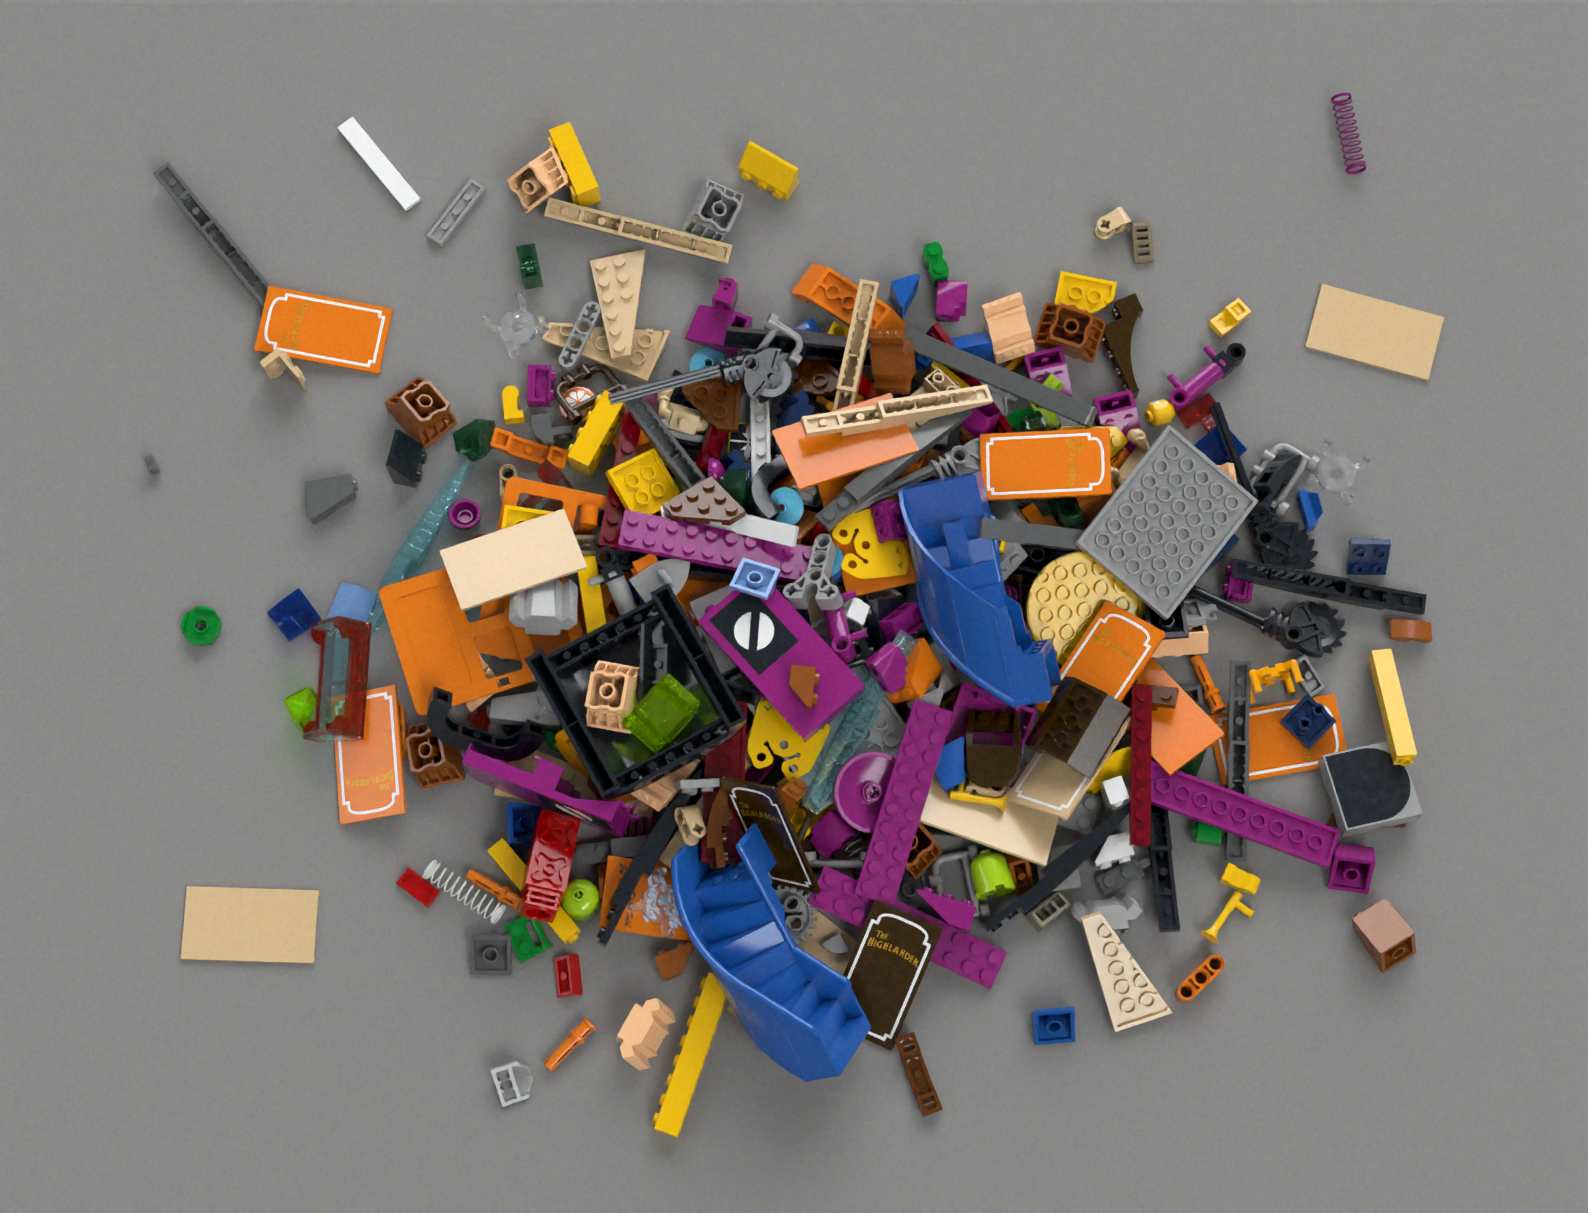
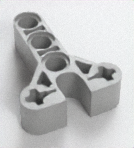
(816, 579)

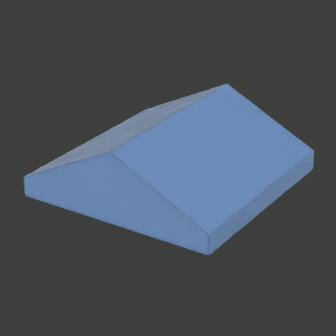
(755, 578)
(353, 602)

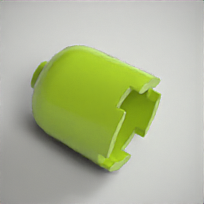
(991, 875)
(584, 908)

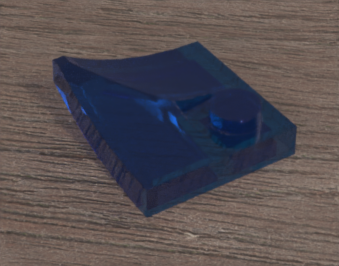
(1213, 448)
(293, 615)

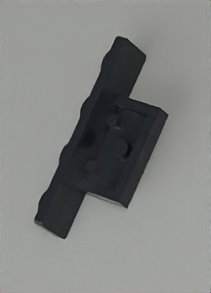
(653, 661)

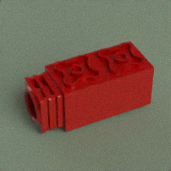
(548, 865)

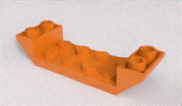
(838, 296)

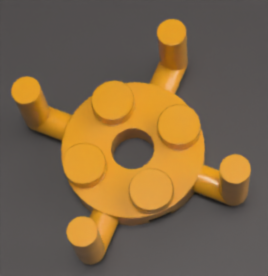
(1268, 676)

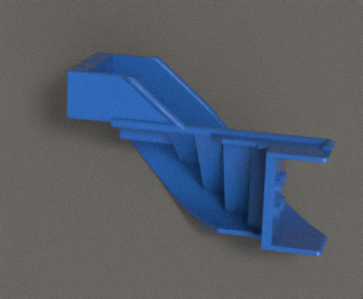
(965, 593)
(781, 994)

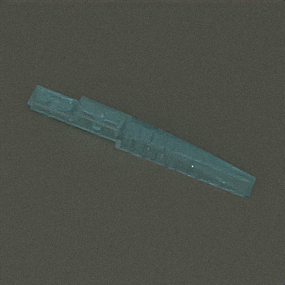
(420, 538)
(850, 733)

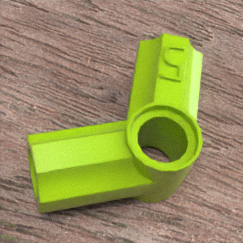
(1050, 417)

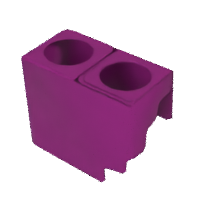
(951, 300)
(982, 420)
(888, 667)
(831, 835)

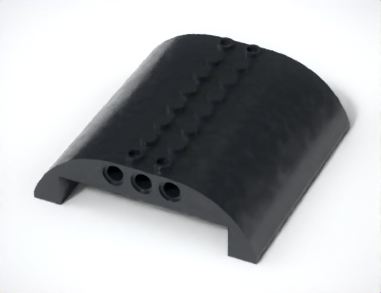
(620, 760)

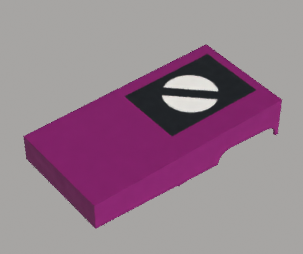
(765, 642)
(549, 791)

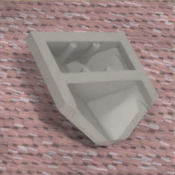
(512, 1082)

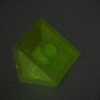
(301, 706)

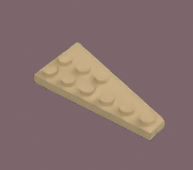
(618, 293)
(645, 352)
(1124, 985)

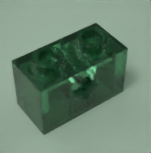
(529, 266)

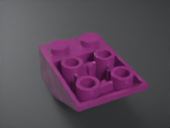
(710, 325)
(1046, 362)
(1118, 411)
(953, 912)

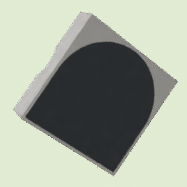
(1368, 789)

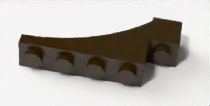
(1118, 339)

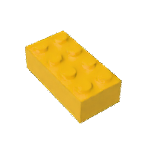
(574, 163)
(595, 435)

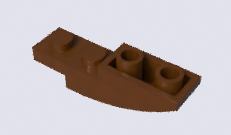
(1161, 697)
(718, 817)

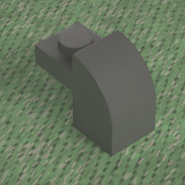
(546, 434)

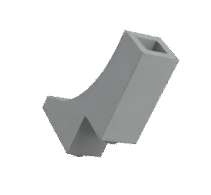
(1013, 552)

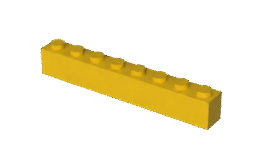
(691, 1059)

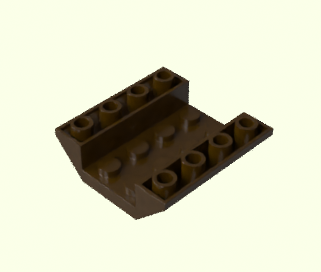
(1078, 725)

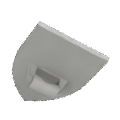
(660, 573)

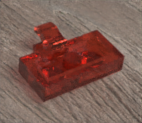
(1198, 413)

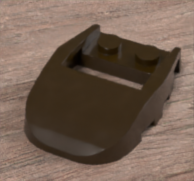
(992, 764)

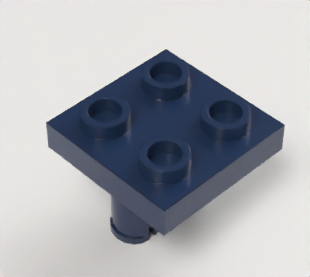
(1368, 556)
(1307, 721)

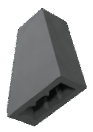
(329, 495)

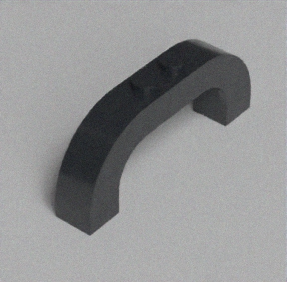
(757, 497)
(491, 745)

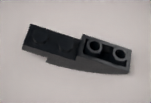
(1271, 478)

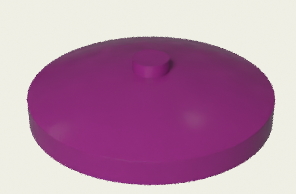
(861, 789)

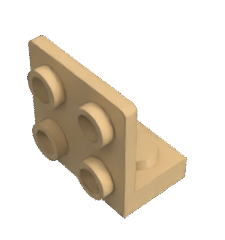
(277, 362)

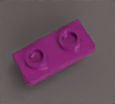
(888, 521)

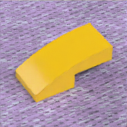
(1229, 317)

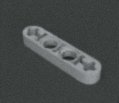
(576, 334)

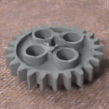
(786, 896)

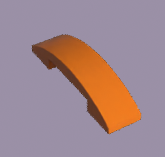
(526, 449)

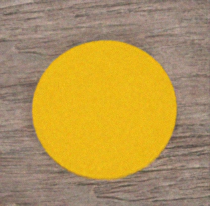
(1069, 597)

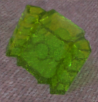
(662, 713)

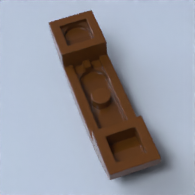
(918, 1074)

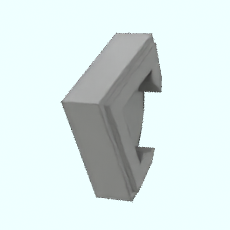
(836, 945)

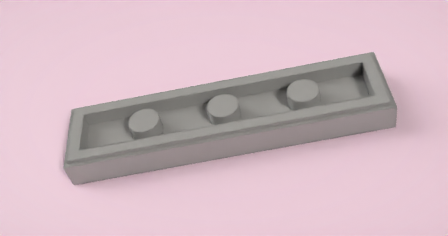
(456, 213)

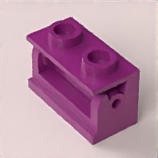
(726, 294)
(540, 385)
(1235, 589)
(903, 618)

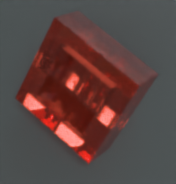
(480, 719)

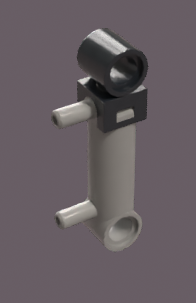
(615, 581)

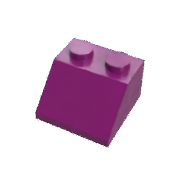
(1351, 868)

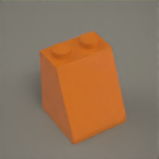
(921, 673)

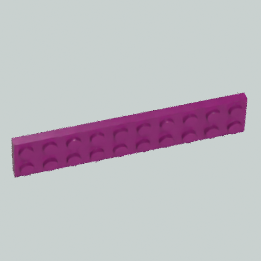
(708, 545)
(903, 802)
(1243, 816)
(954, 950)

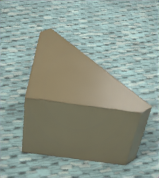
(588, 544)

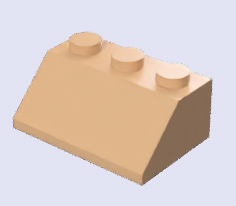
(1195, 644)

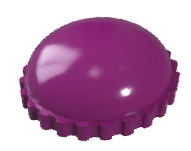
(715, 469)
(464, 514)

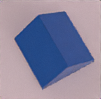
(902, 293)
(976, 344)
(521, 823)
(1053, 1025)

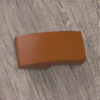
(1407, 630)

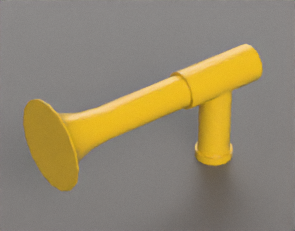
(961, 795)
(1234, 902)

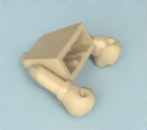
(680, 417)
(1138, 438)

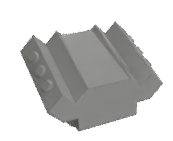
(713, 211)
(545, 608)
(1113, 910)

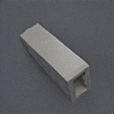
(519, 708)

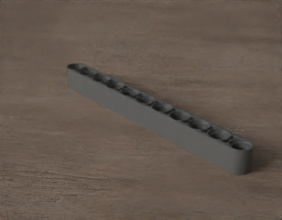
(1001, 378)

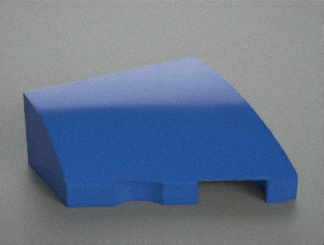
(951, 764)

